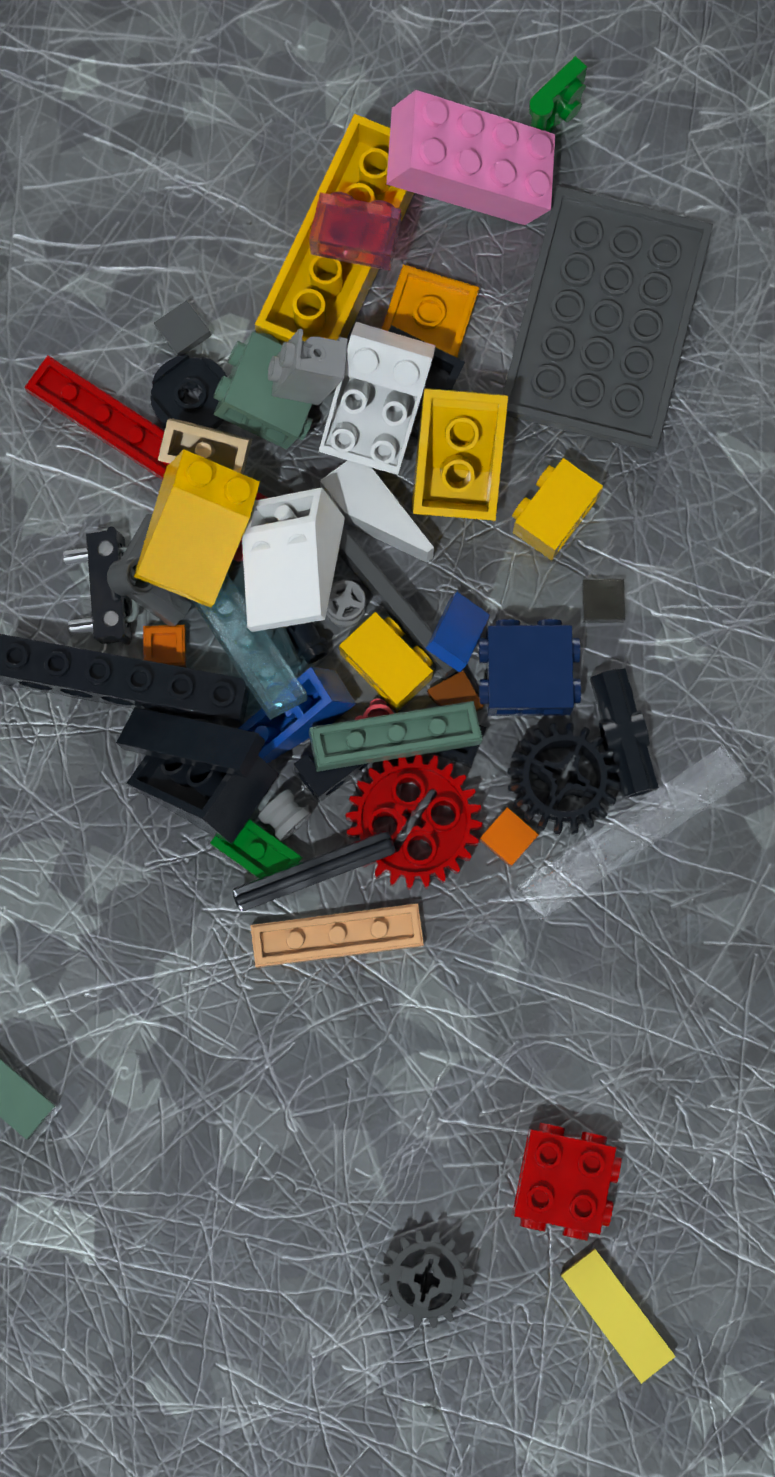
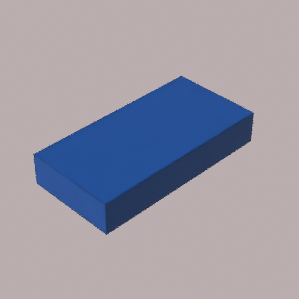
(457, 632)

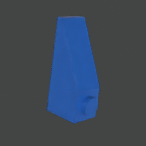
(324, 705)

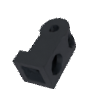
(325, 782)

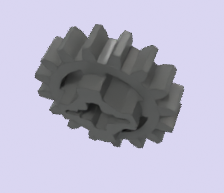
(446, 1283)

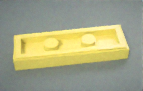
(617, 1315)

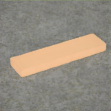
(336, 935)

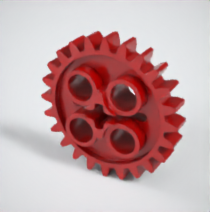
(446, 841)

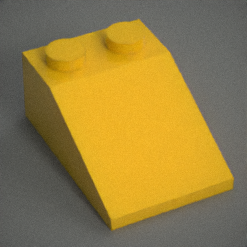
(459, 454)
(196, 527)

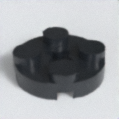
(182, 374)

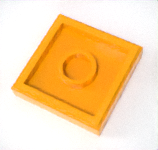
(432, 308)

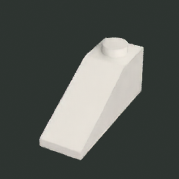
(374, 509)

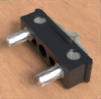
(110, 611)

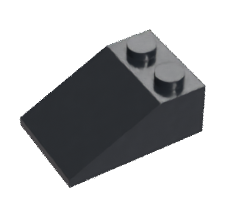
(203, 796)

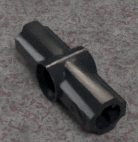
(624, 732)

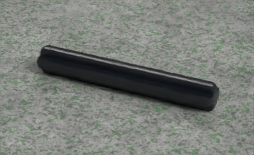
(313, 871)

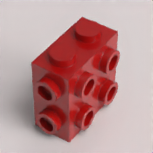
(566, 1182)

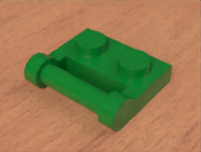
(559, 97)

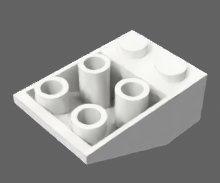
(377, 398)
(290, 558)

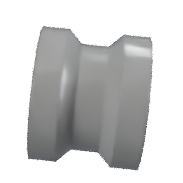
(347, 595)
(284, 815)

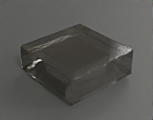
(603, 601)

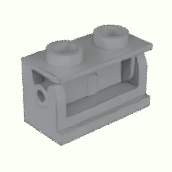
(308, 368)

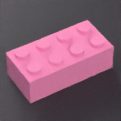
(470, 158)

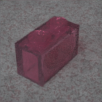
(355, 230)

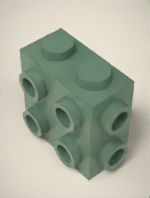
(248, 399)

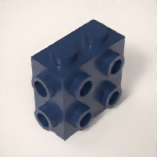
(529, 669)

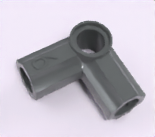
(158, 601)

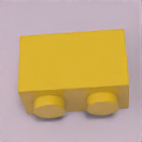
(556, 508)
(387, 660)

